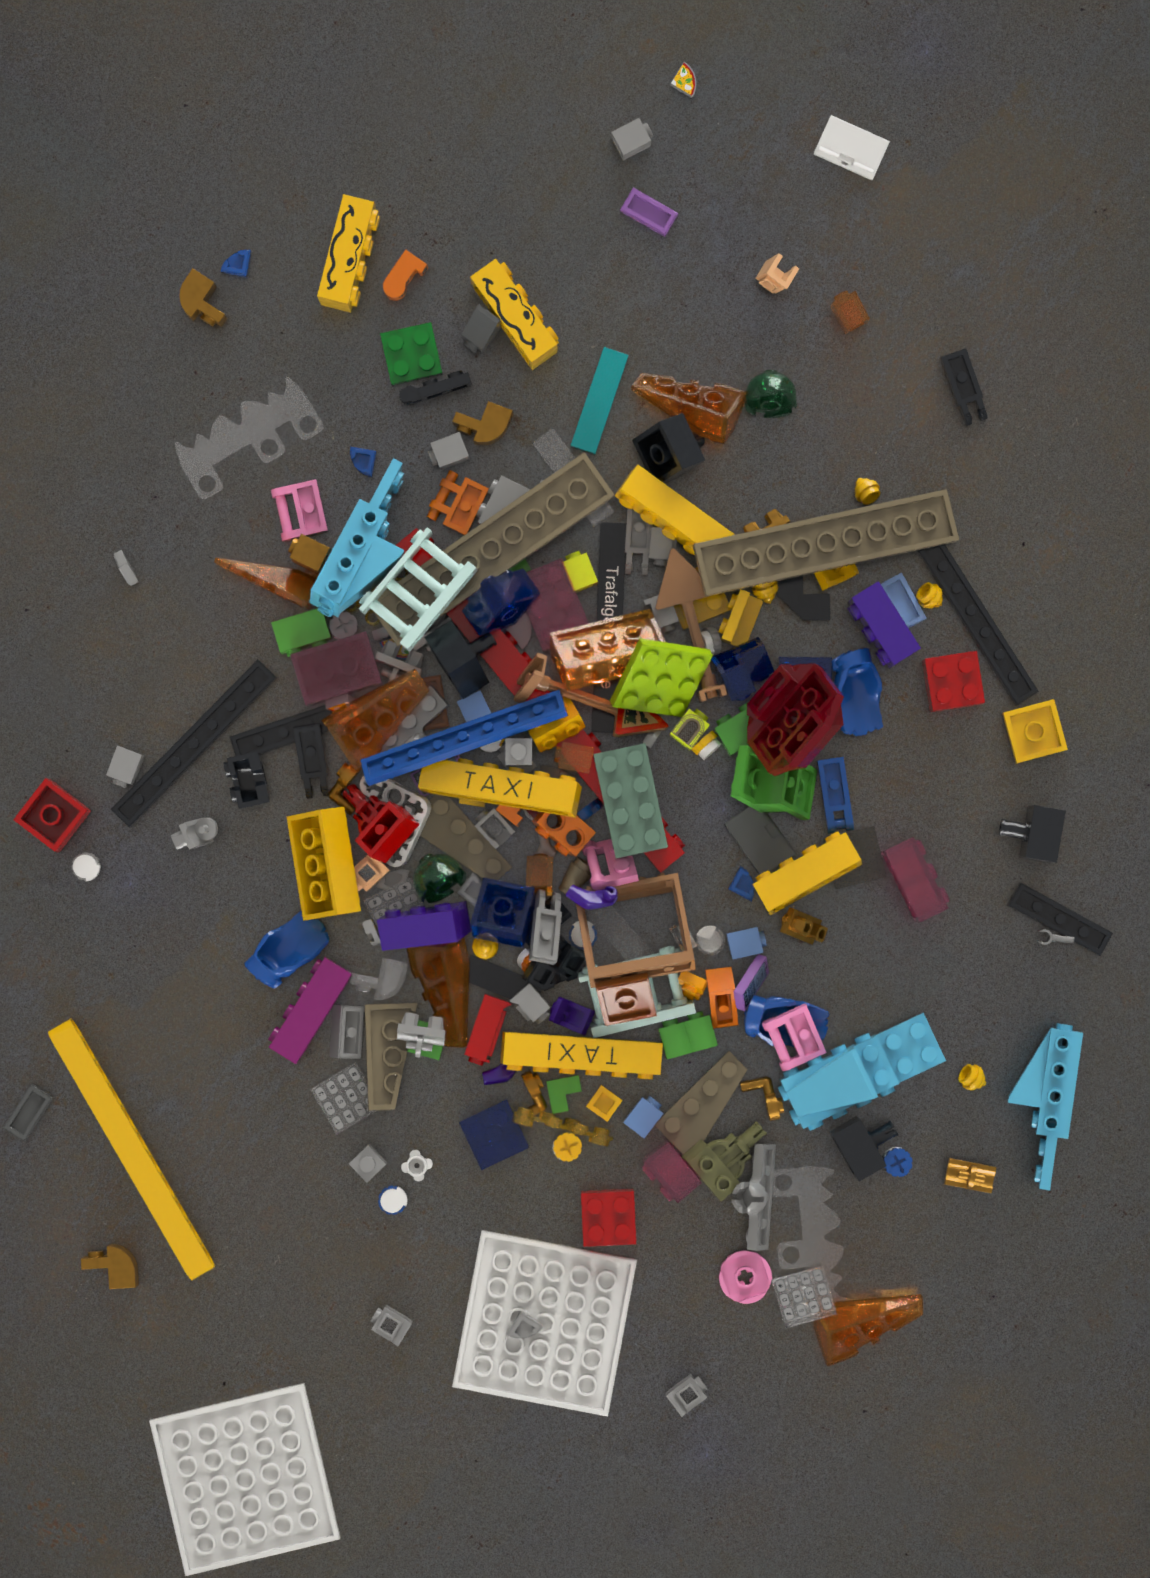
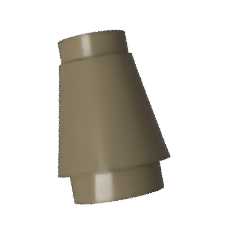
(576, 874)

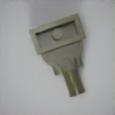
(723, 1160)

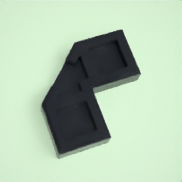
(807, 606)
(547, 975)

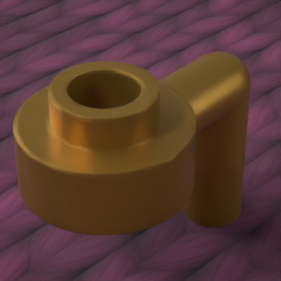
(346, 775)
(534, 1084)
(773, 1104)

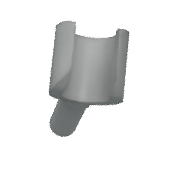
(1056, 938)

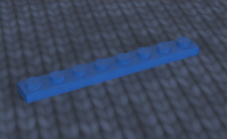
(464, 737)

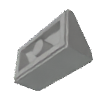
(346, 1032)

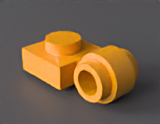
(692, 985)

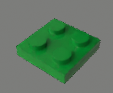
(411, 353)

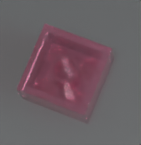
(671, 1171)

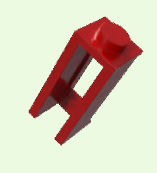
(486, 1029)

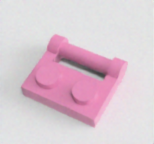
(308, 509)
(621, 870)
(802, 1034)

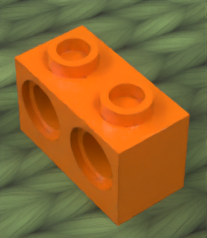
(560, 830)

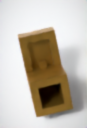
(194, 297)
(490, 428)
(120, 1264)

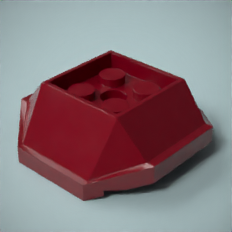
(793, 717)

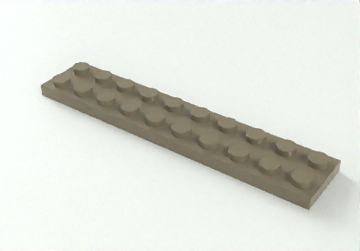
(508, 536)
(825, 542)

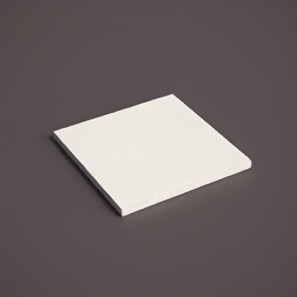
(583, 1313)
(245, 1479)

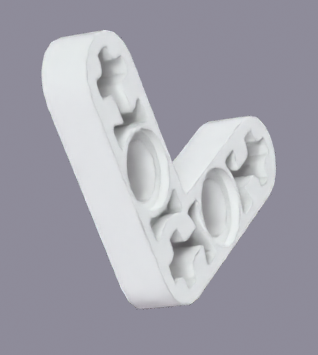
(420, 817)

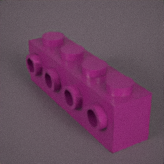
(310, 1010)

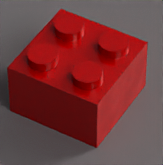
(953, 681)
(52, 815)
(608, 1217)

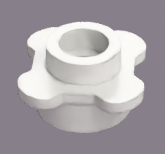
(417, 1173)

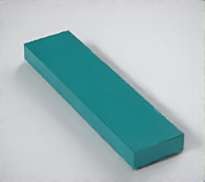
(599, 400)

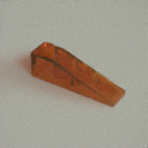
(708, 410)
(285, 582)
(371, 719)
(445, 979)
(862, 1322)

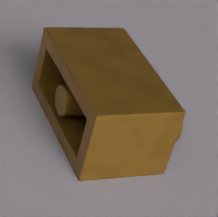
(309, 553)

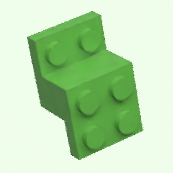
(769, 793)

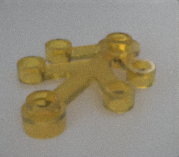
(598, 1136)

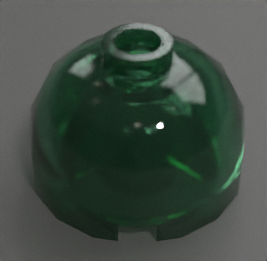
(770, 394)
(436, 876)

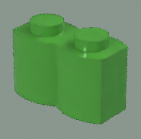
(687, 1035)

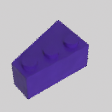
(424, 926)

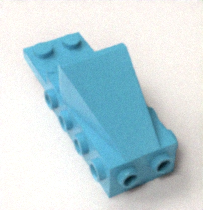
(361, 553)
(859, 1072)
(1038, 1088)

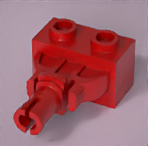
(380, 824)

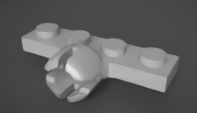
(414, 724)
(756, 1196)

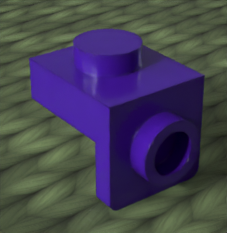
(571, 1015)

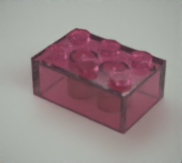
(557, 604)
(336, 668)
(915, 879)

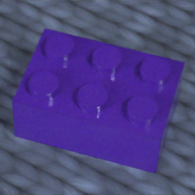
(882, 625)

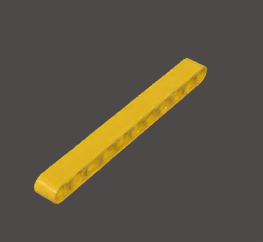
(131, 1149)

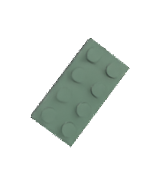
(630, 801)

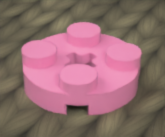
(732, 1268)

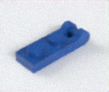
(835, 793)

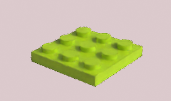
(661, 677)

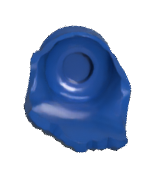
(861, 689)
(287, 949)
(763, 1009)

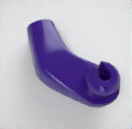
(593, 899)
(497, 1075)

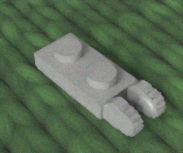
(637, 541)
(545, 929)

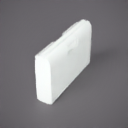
(851, 147)

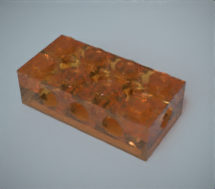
(601, 648)

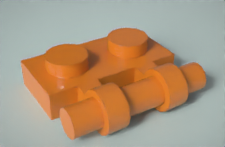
(465, 505)

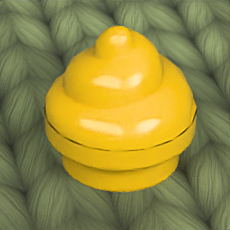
(867, 491)
(766, 591)
(929, 595)
(484, 949)
(972, 1077)

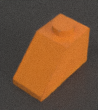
(721, 997)

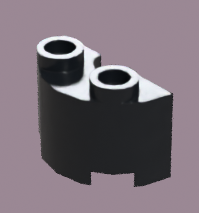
(248, 780)

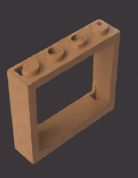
(655, 965)

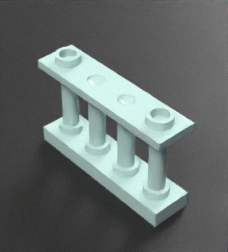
(444, 593)
(679, 1007)

